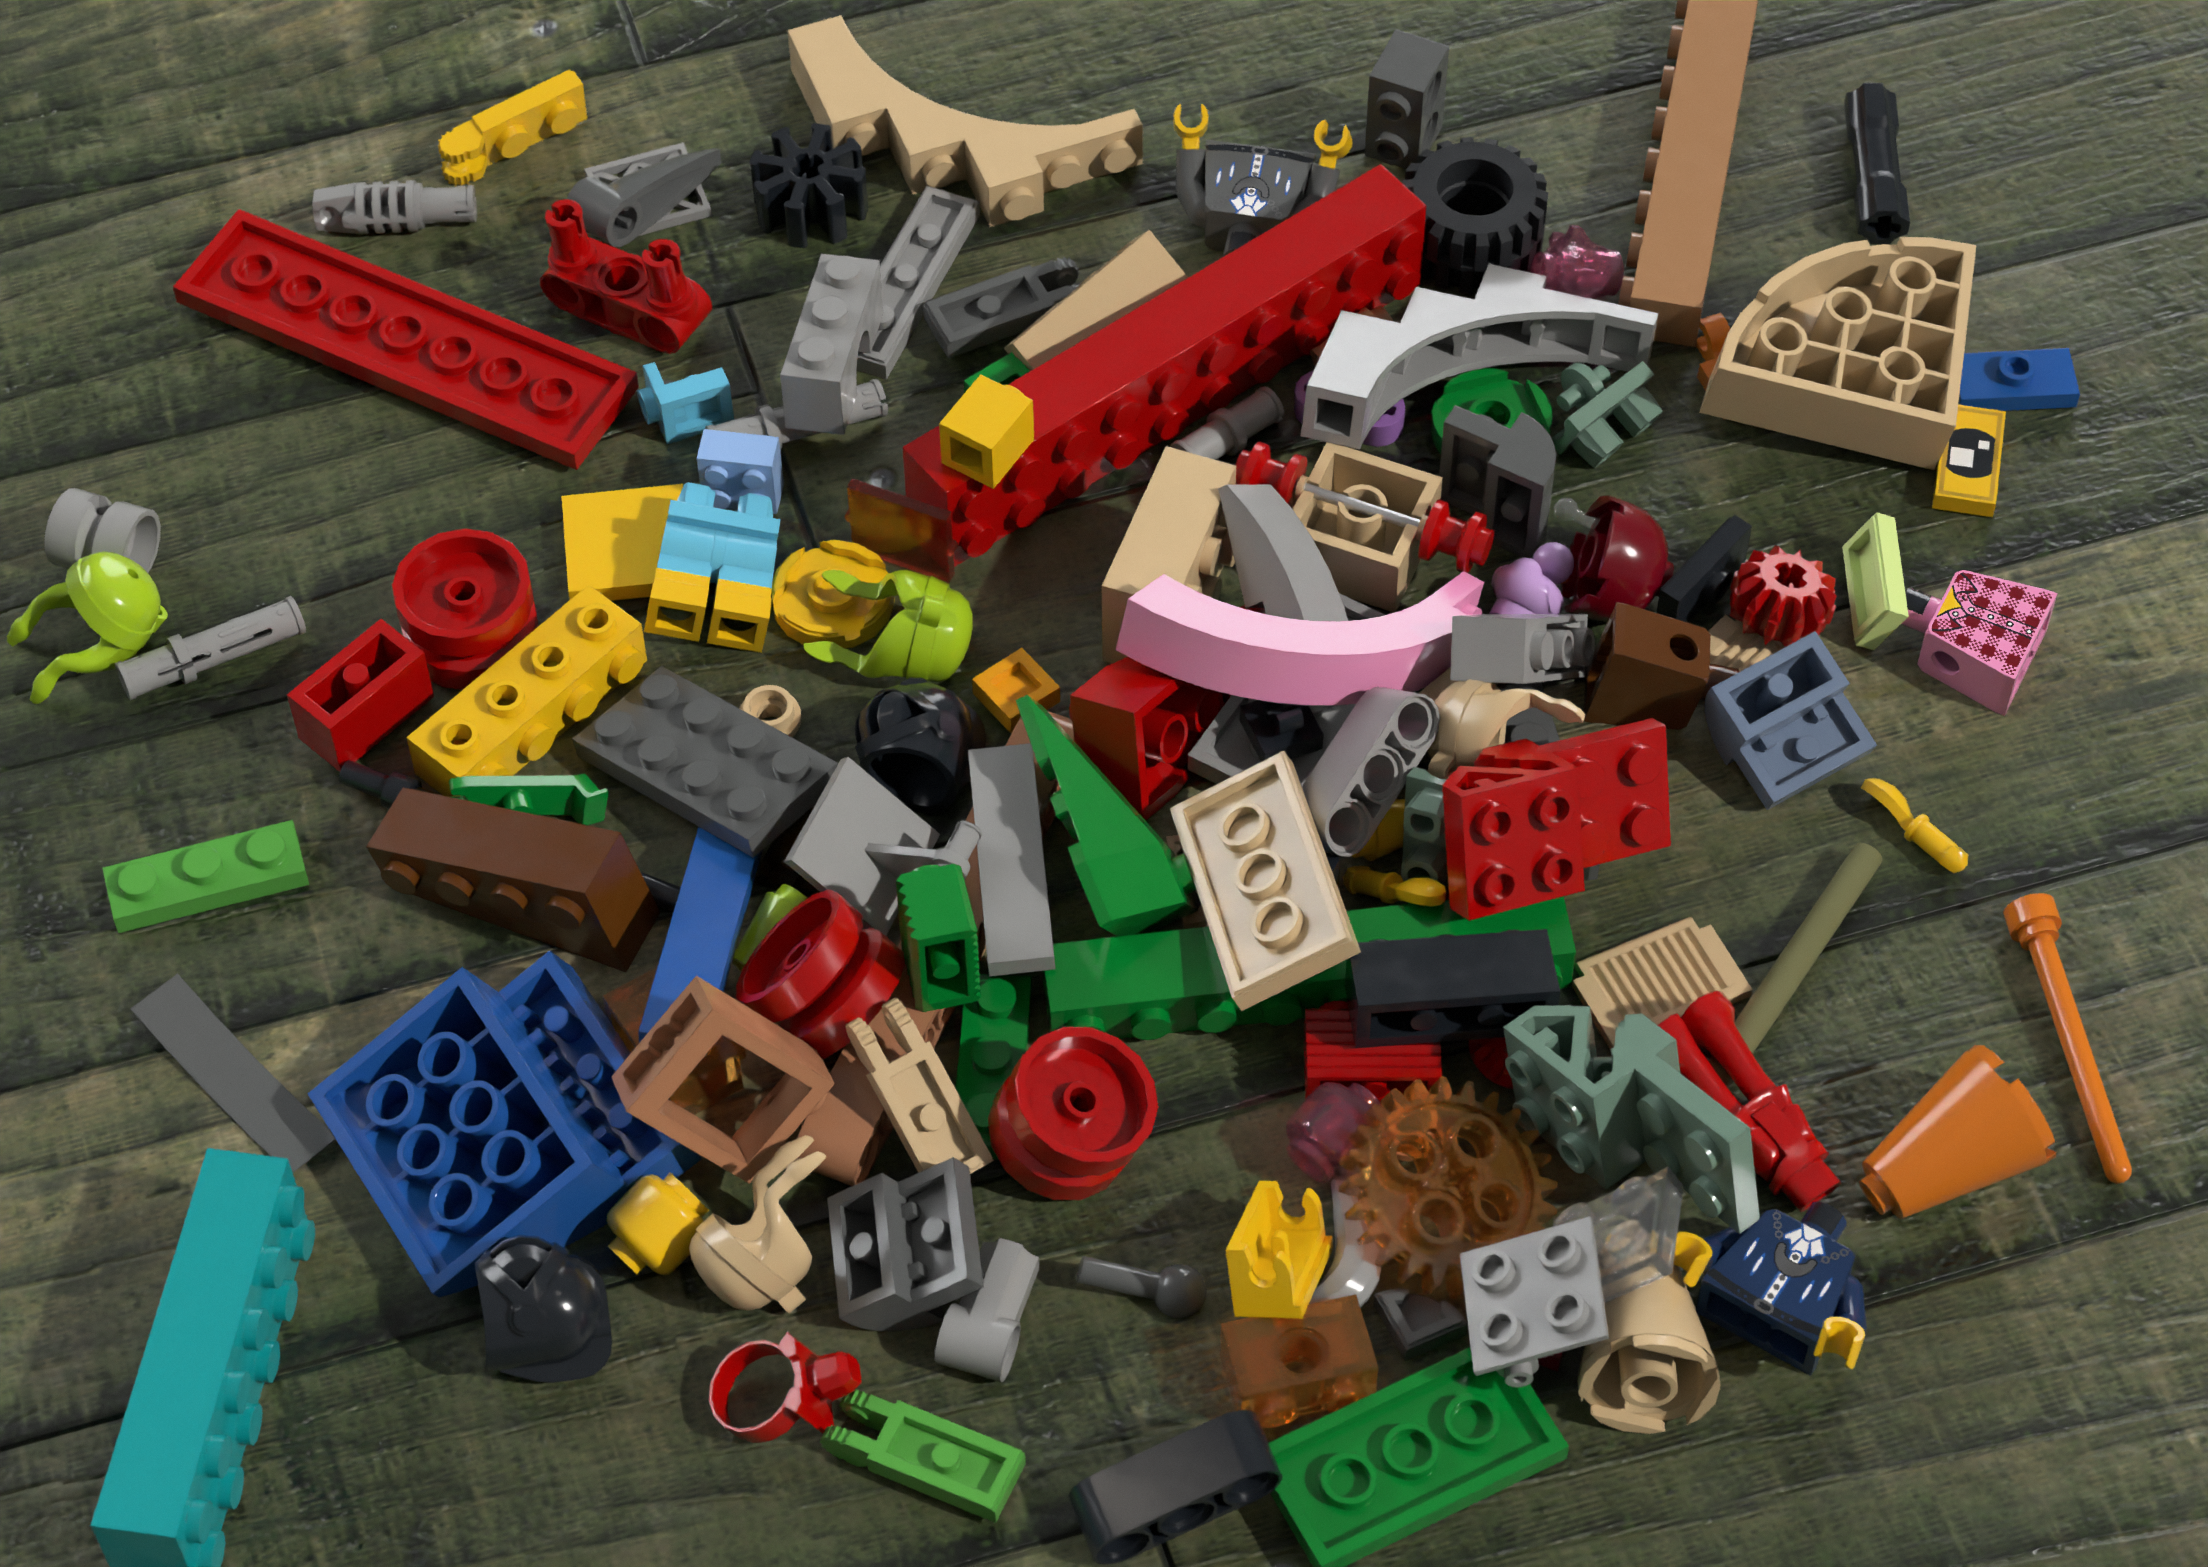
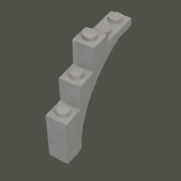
(1510, 321)

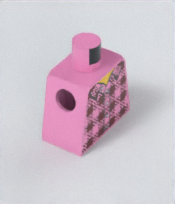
(1981, 634)

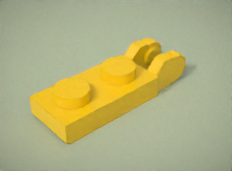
(512, 127)

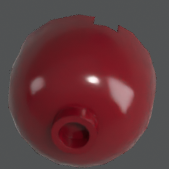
(1617, 560)

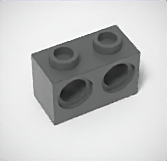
(1406, 99)

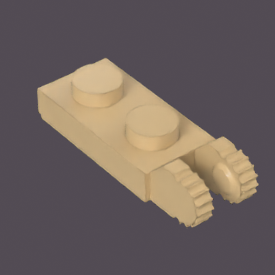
(918, 1094)

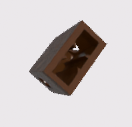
(1649, 670)

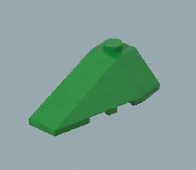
(1120, 859)

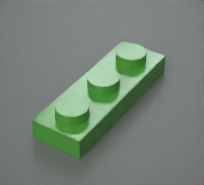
(205, 876)

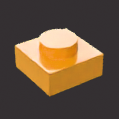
(1010, 680)

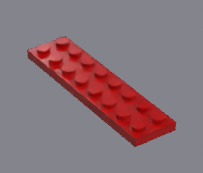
(407, 338)

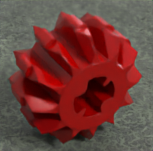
(1782, 596)

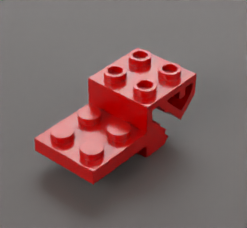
(1543, 813)

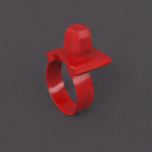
(816, 1384)

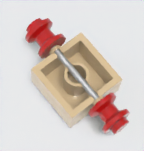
(1369, 518)

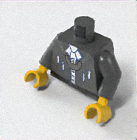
(1249, 188)

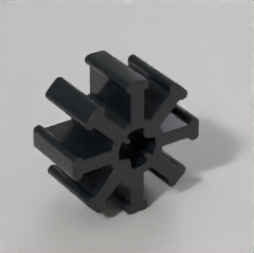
(809, 185)

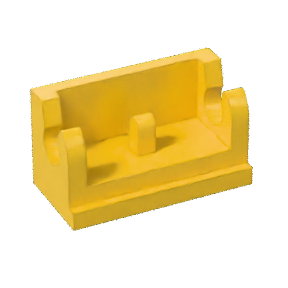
(1276, 1256)

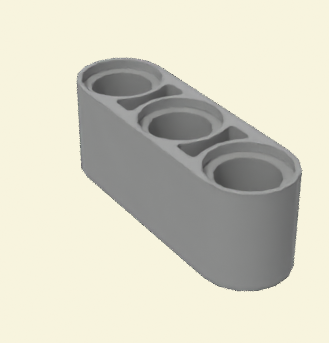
(1368, 765)

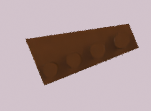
(519, 872)

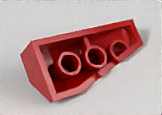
(1142, 728)

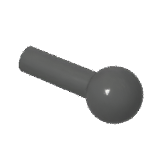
(1176, 1290)

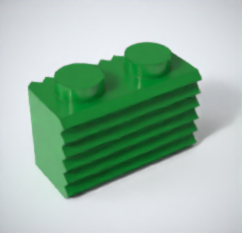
(938, 937)

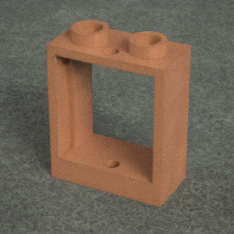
(681, 1042)

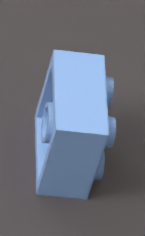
(740, 465)

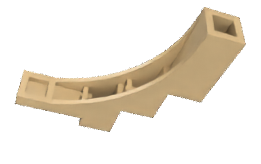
(936, 145)

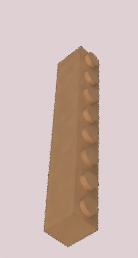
(1690, 166)

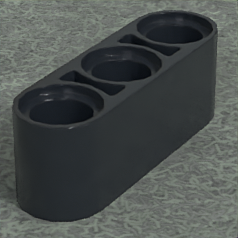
(1175, 1487)

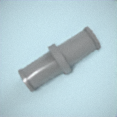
(1229, 429)

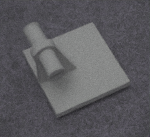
(865, 840)

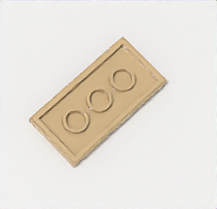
(1264, 881)

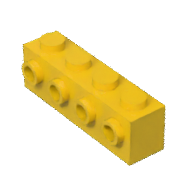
(531, 693)

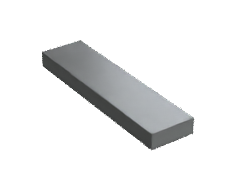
(916, 270)
(1011, 860)

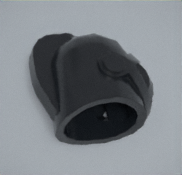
(918, 743)
(543, 1311)

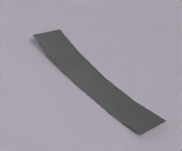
(231, 1074)

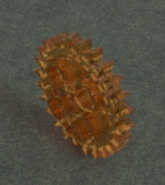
(1446, 1180)

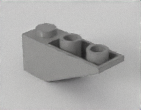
(1520, 647)

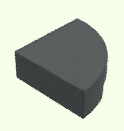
(1418, 1321)

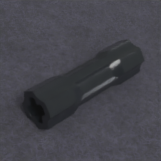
(1879, 195)

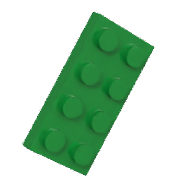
(1409, 1458)

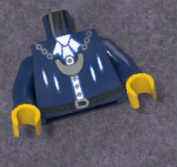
(1781, 1285)

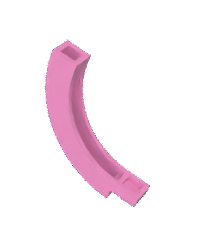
(1292, 658)

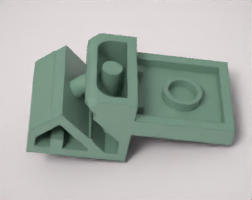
(1628, 1108)

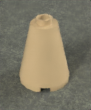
(1652, 1363)

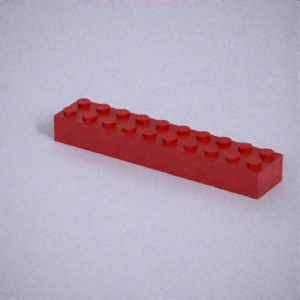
(1185, 355)

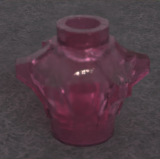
(1579, 265)

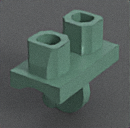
(1587, 427)
(1424, 828)

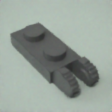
(998, 305)

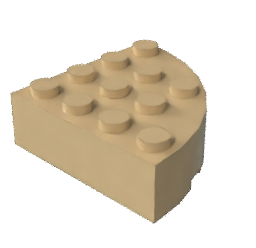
(1854, 349)

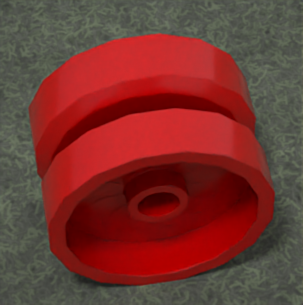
(464, 602)
(821, 972)
(1072, 1113)

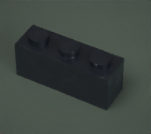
(1447, 986)

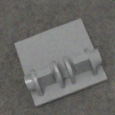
(1533, 1299)

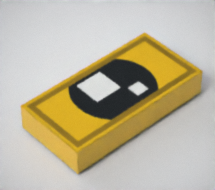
(1971, 463)

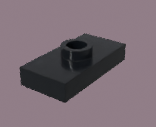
(1707, 572)

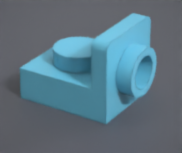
(686, 404)

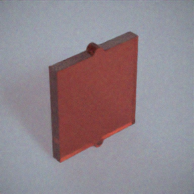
(902, 529)

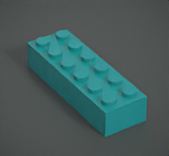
(206, 1366)

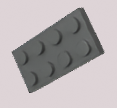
(706, 760)

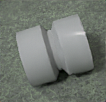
(92, 524)

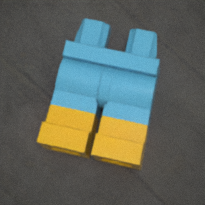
(718, 548)

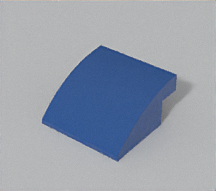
(493, 1120)

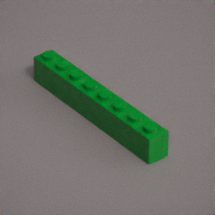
(1177, 984)

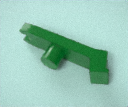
(536, 794)

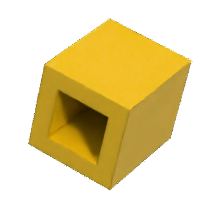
(987, 431)

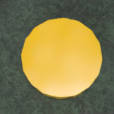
(814, 610)

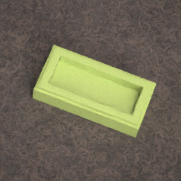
(1875, 581)

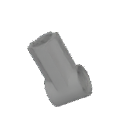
(985, 1326)

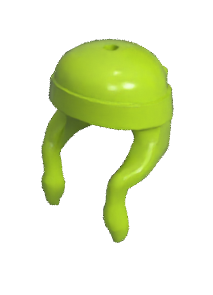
(113, 599)
(919, 641)

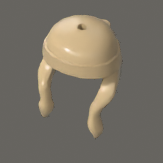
(1476, 718)
(766, 1254)

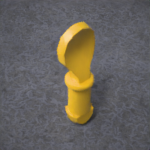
(1919, 828)
(1392, 888)

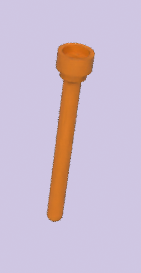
(2035, 925)

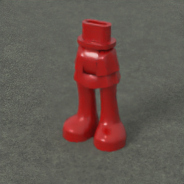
(1780, 1133)

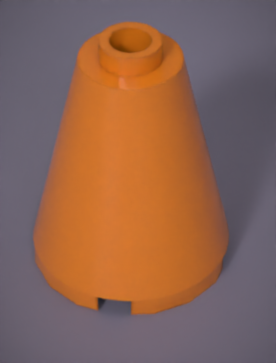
(1958, 1139)

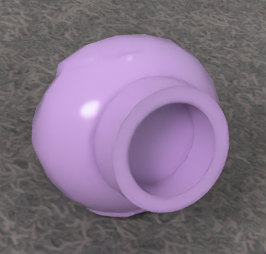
(1531, 583)

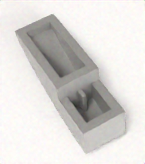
(1277, 557)

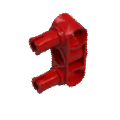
(620, 290)

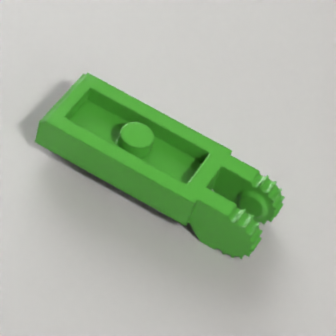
(928, 1454)

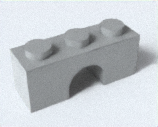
(834, 325)

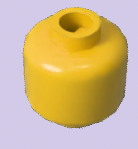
(655, 1224)

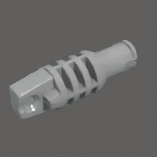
(392, 206)

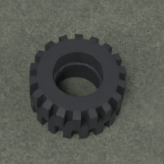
(1485, 183)

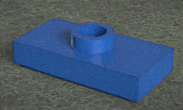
(2019, 380)

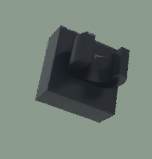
(1281, 728)

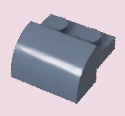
(1787, 721)

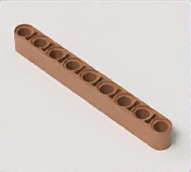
(852, 1121)

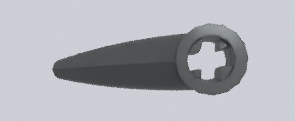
(640, 199)

